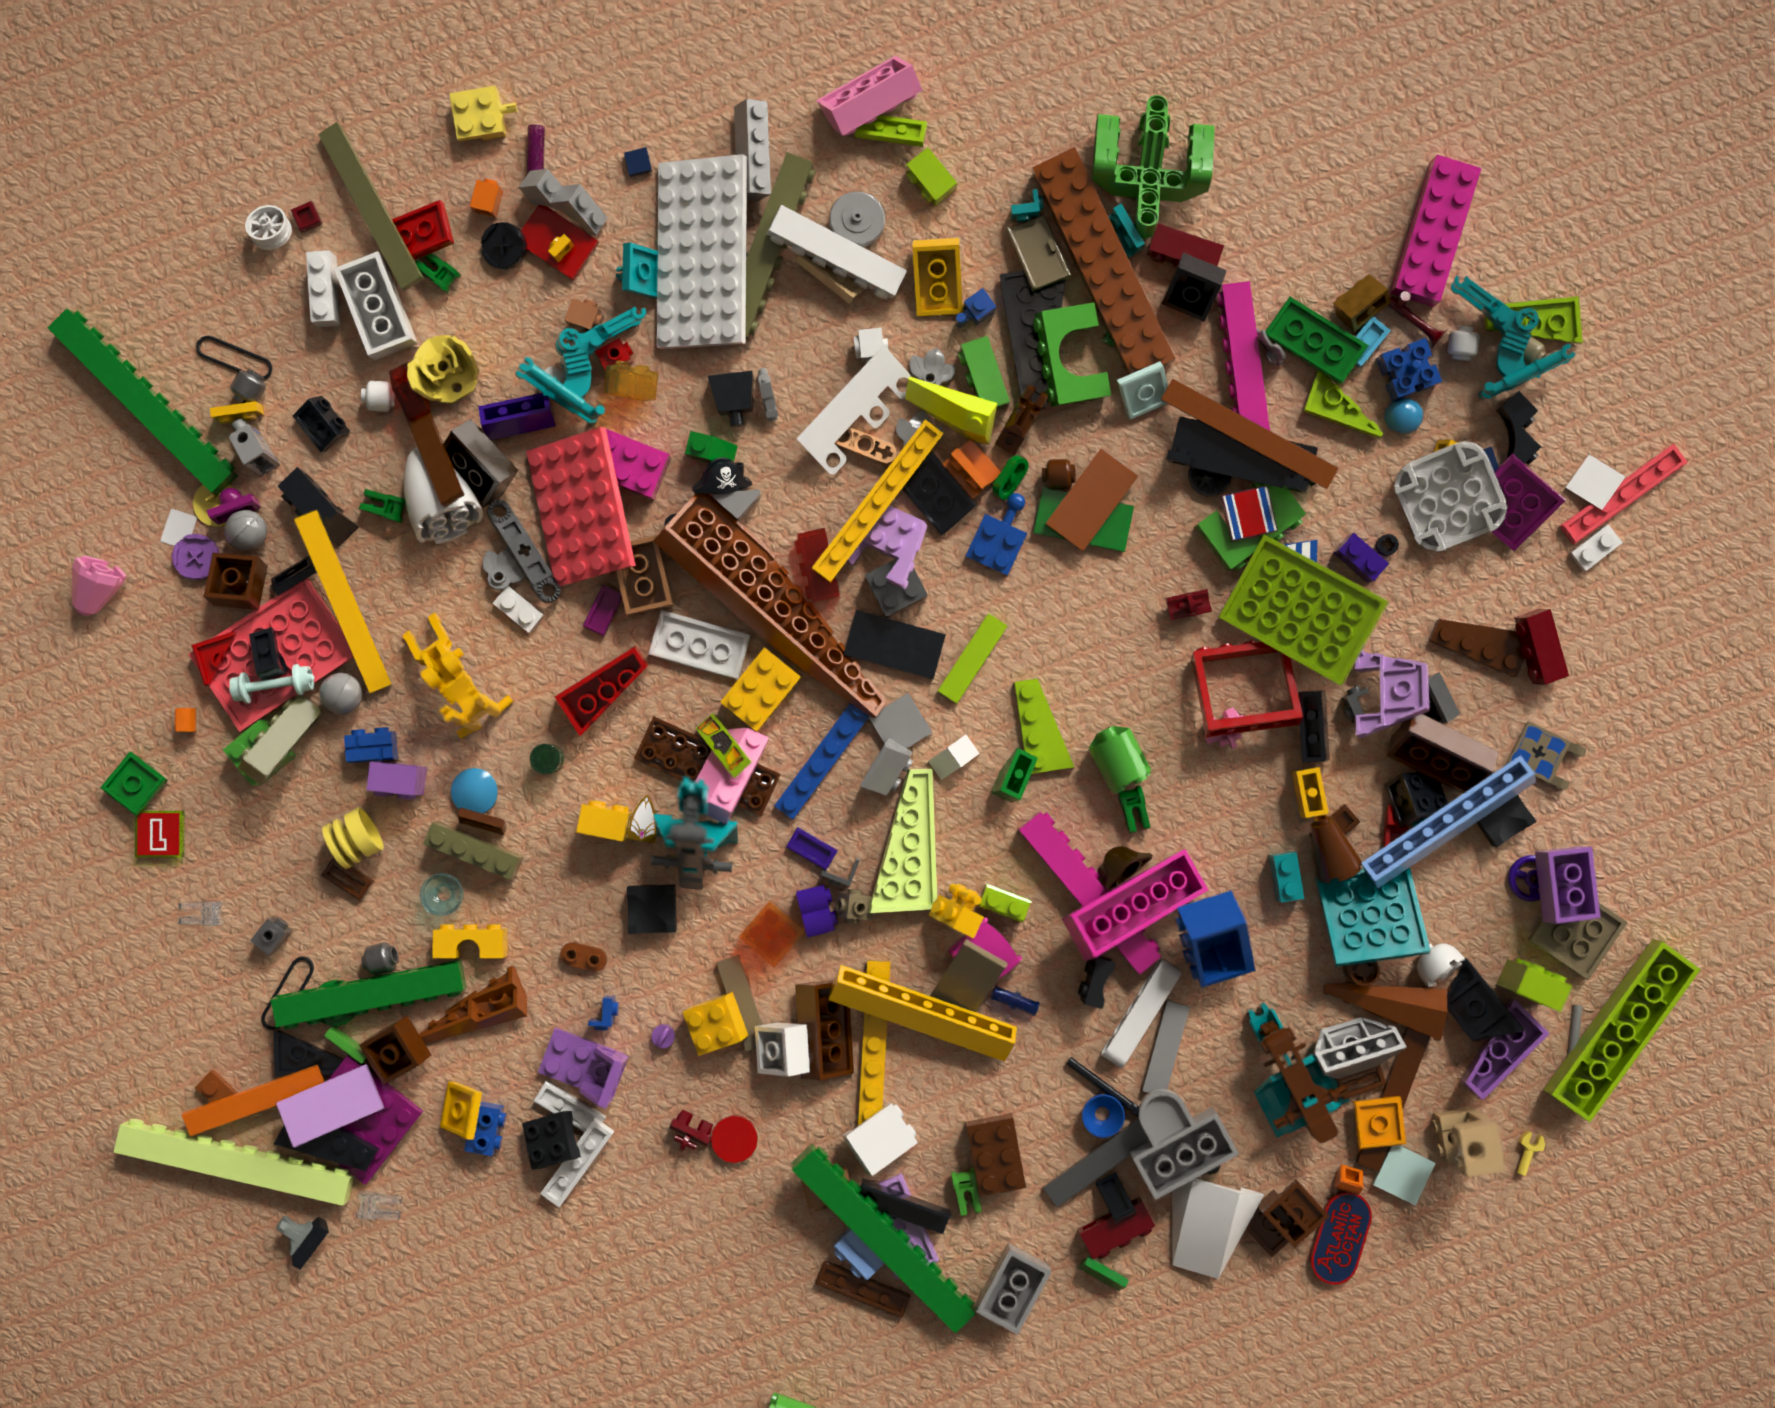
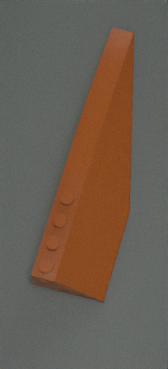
(758, 591)

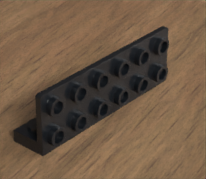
(1212, 451)

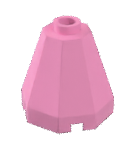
(93, 584)

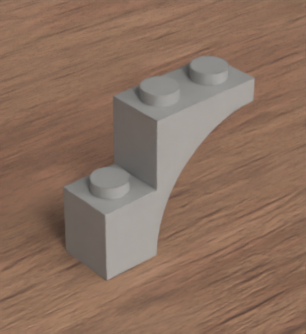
(572, 200)

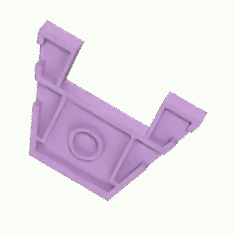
(897, 537)
(1402, 691)

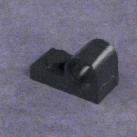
(266, 656)

